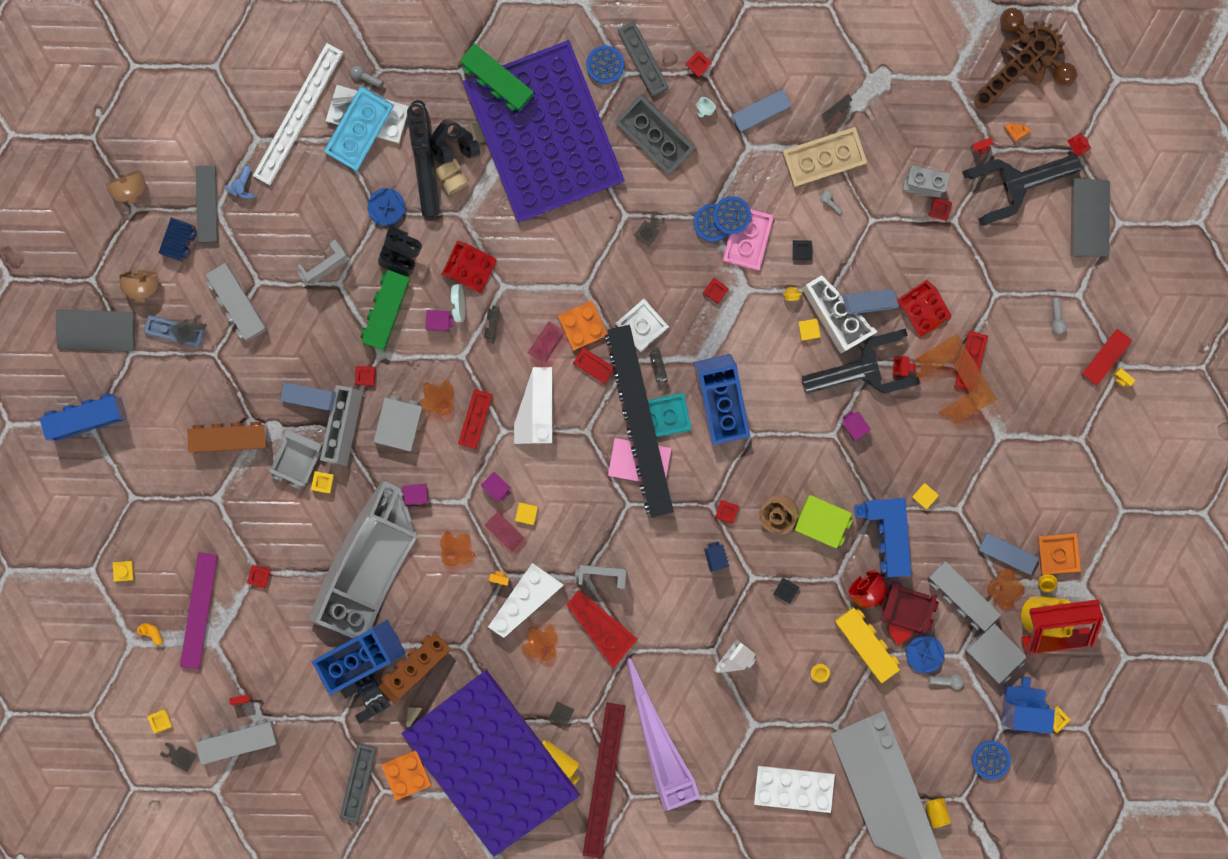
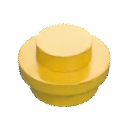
(792, 294)
(1047, 583)
(820, 673)

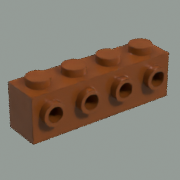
(227, 438)
(414, 668)

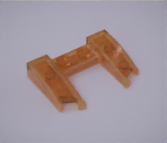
(980, 392)

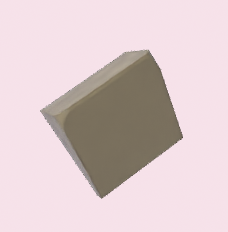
(477, 133)
(412, 713)

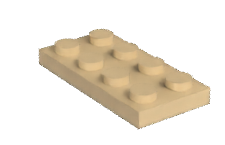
(824, 157)

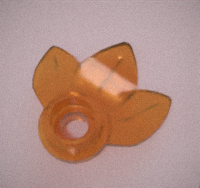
(437, 395)
(458, 547)
(1008, 587)
(538, 641)

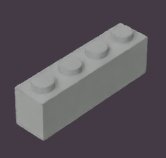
(236, 302)
(341, 425)
(964, 596)
(236, 742)

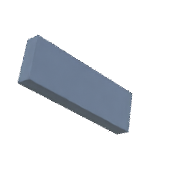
(761, 110)
(870, 301)
(161, 328)
(308, 396)
(1008, 554)

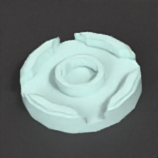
(458, 302)

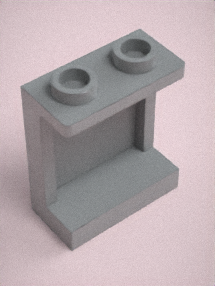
(925, 181)
(326, 266)
(398, 423)
(296, 459)
(620, 573)
(996, 654)

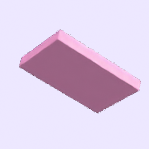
(749, 246)
(623, 463)

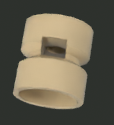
(452, 177)

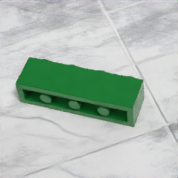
(496, 77)
(386, 310)

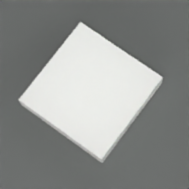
(644, 324)

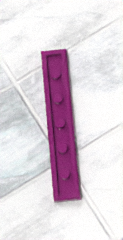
(198, 610)

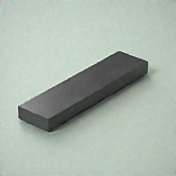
(643, 58)
(206, 204)
(358, 782)

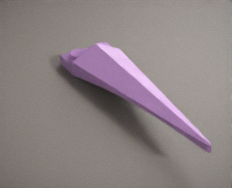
(669, 771)

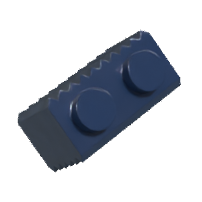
(177, 240)
(716, 556)

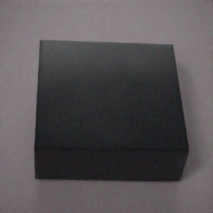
(802, 250)
(786, 590)

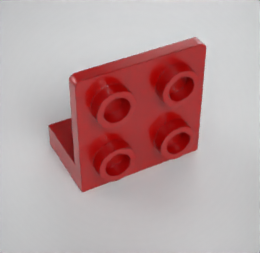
(469, 266)
(924, 307)

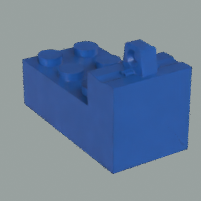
(722, 398)
(893, 532)
(358, 657)
(1026, 708)

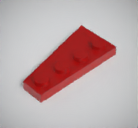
(604, 630)

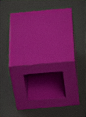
(439, 320)
(855, 425)
(496, 487)
(415, 494)

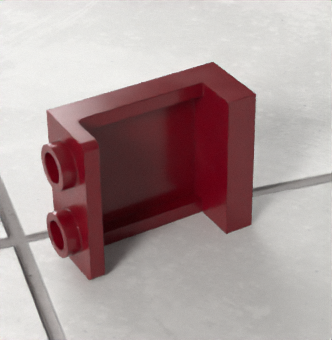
(909, 609)

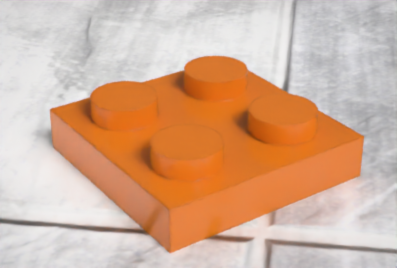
(582, 325)
(1059, 553)
(406, 775)

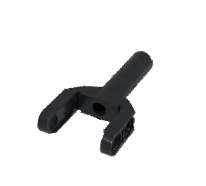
(423, 160)
(1017, 182)
(864, 369)

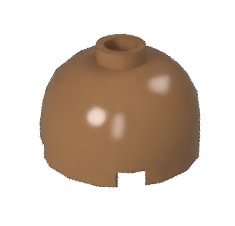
(127, 187)
(139, 284)
(778, 514)

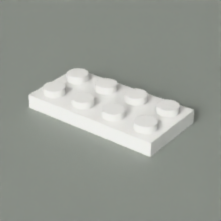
(393, 126)
(794, 789)

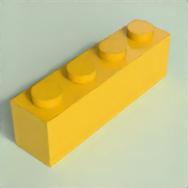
(867, 645)

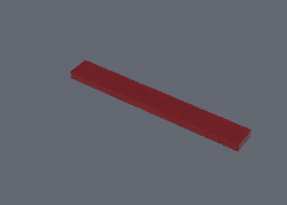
(603, 780)

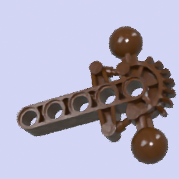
(1013, 20)

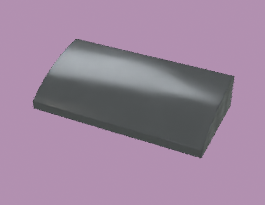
(655, 134)
(1090, 218)
(95, 330)

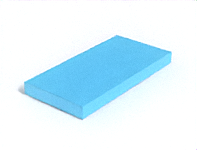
(359, 128)

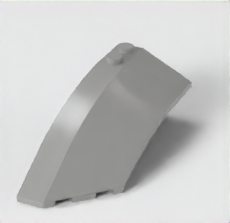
(365, 564)

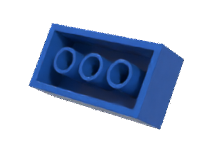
(83, 418)

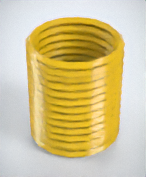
(938, 813)

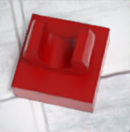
(902, 366)

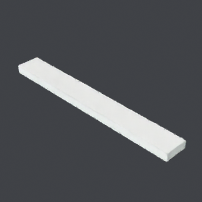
(298, 114)

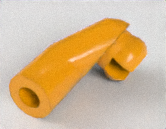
(151, 631)

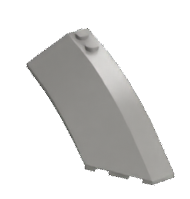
(885, 788)

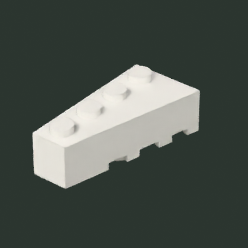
(844, 328)
(527, 596)

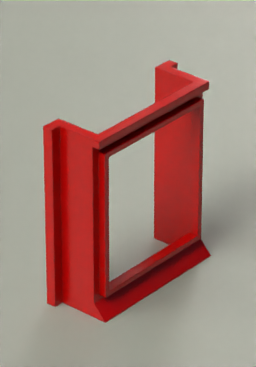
(1063, 616)

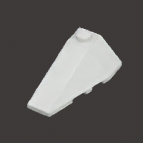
(534, 416)
(736, 658)

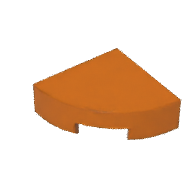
(1016, 131)

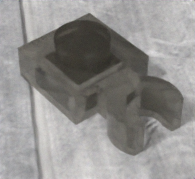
(841, 106)
(647, 231)
(186, 331)
(181, 757)

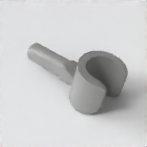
(826, 198)

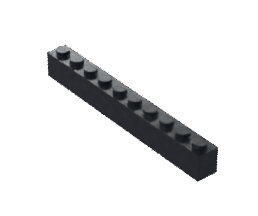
(640, 421)

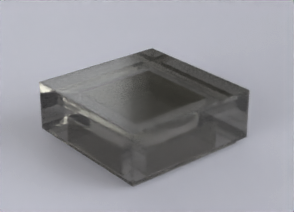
(561, 714)

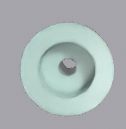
(705, 107)

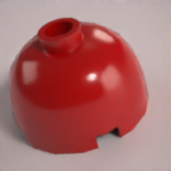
(869, 590)

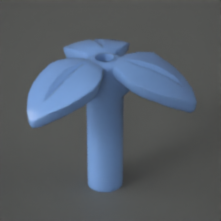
(238, 185)

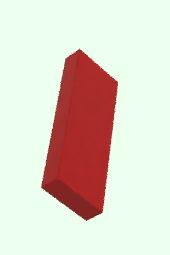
(975, 346)
(1106, 357)
(475, 419)

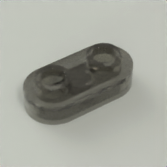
(491, 332)
(660, 374)

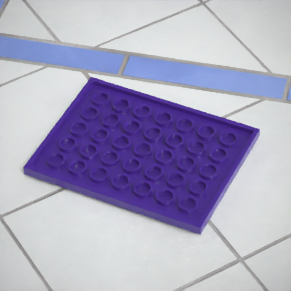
(556, 142)
(490, 763)

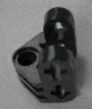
(442, 152)
(395, 244)
(370, 694)

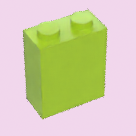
(823, 522)

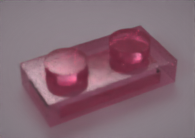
(546, 342)
(504, 531)

